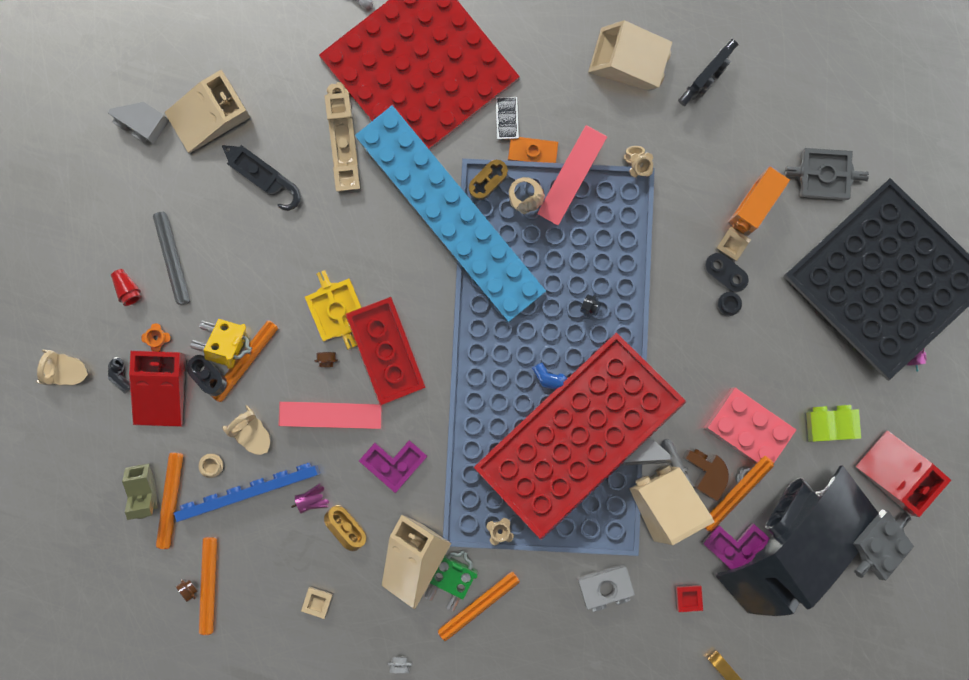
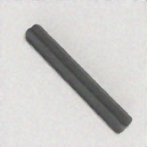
(171, 258)

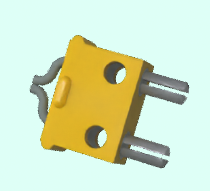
(224, 342)

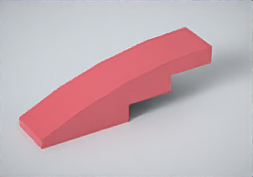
(572, 175)
(330, 415)

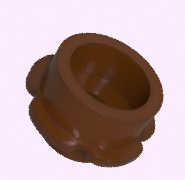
(326, 359)
(187, 590)

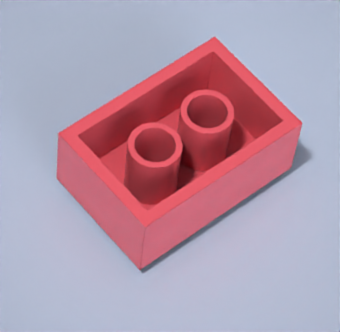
(749, 427)

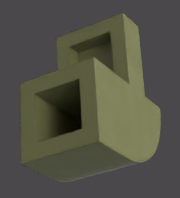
(140, 490)

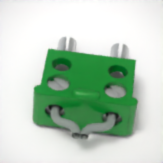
(453, 574)

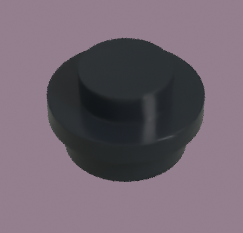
(729, 303)
(590, 305)

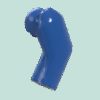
(547, 379)

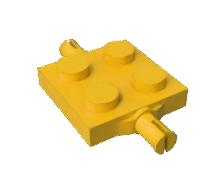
(329, 308)

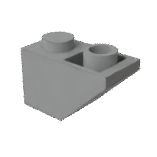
(140, 118)

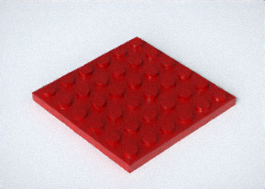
(422, 61)

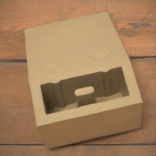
(206, 111)
(412, 560)

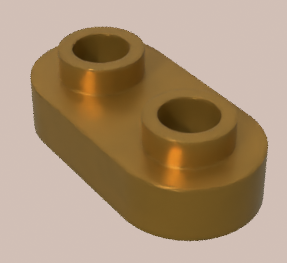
(345, 528)

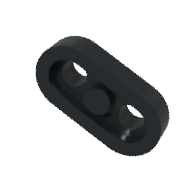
(725, 274)
(208, 377)

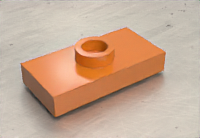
(532, 150)

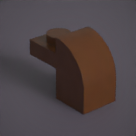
(713, 476)

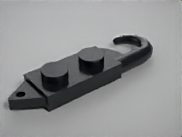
(261, 174)

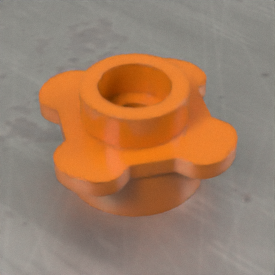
(155, 330)

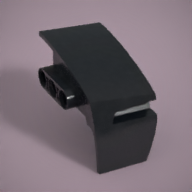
(807, 547)

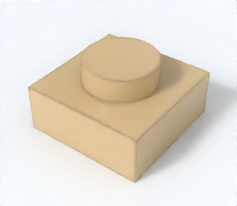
(733, 243)
(316, 602)

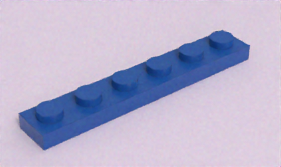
(237, 494)

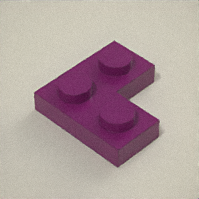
(395, 470)
(734, 552)

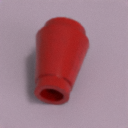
(125, 288)

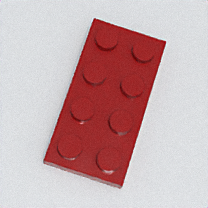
(385, 350)

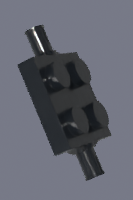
(714, 69)

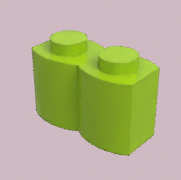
(833, 425)

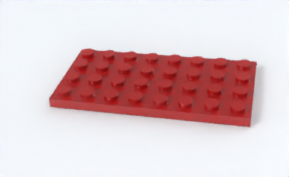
(579, 435)

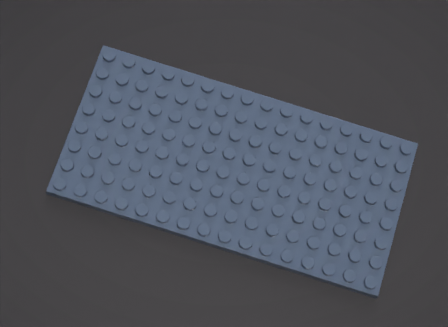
(593, 251)

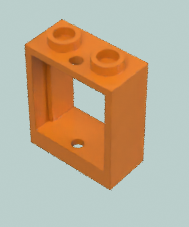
(759, 201)

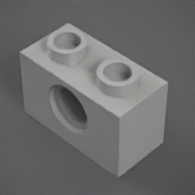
(591, 584)

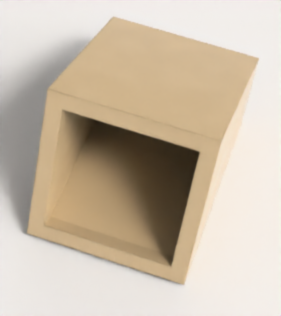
(630, 55)
(670, 505)

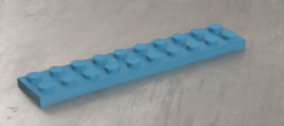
(450, 213)

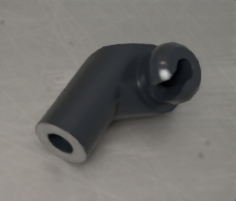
(116, 374)

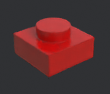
(689, 598)

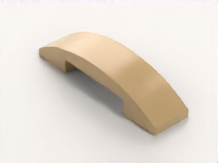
(342, 141)

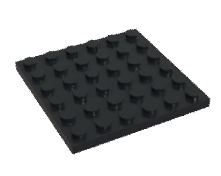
(886, 279)

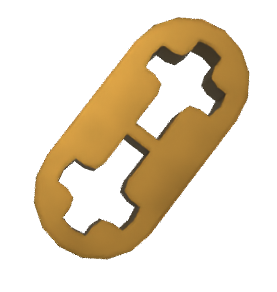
(492, 183)
(723, 667)

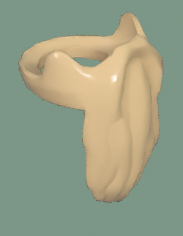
(531, 203)
(60, 369)
(249, 432)

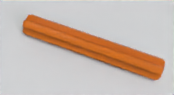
(243, 363)
(738, 493)
(169, 500)
(207, 592)
(478, 606)

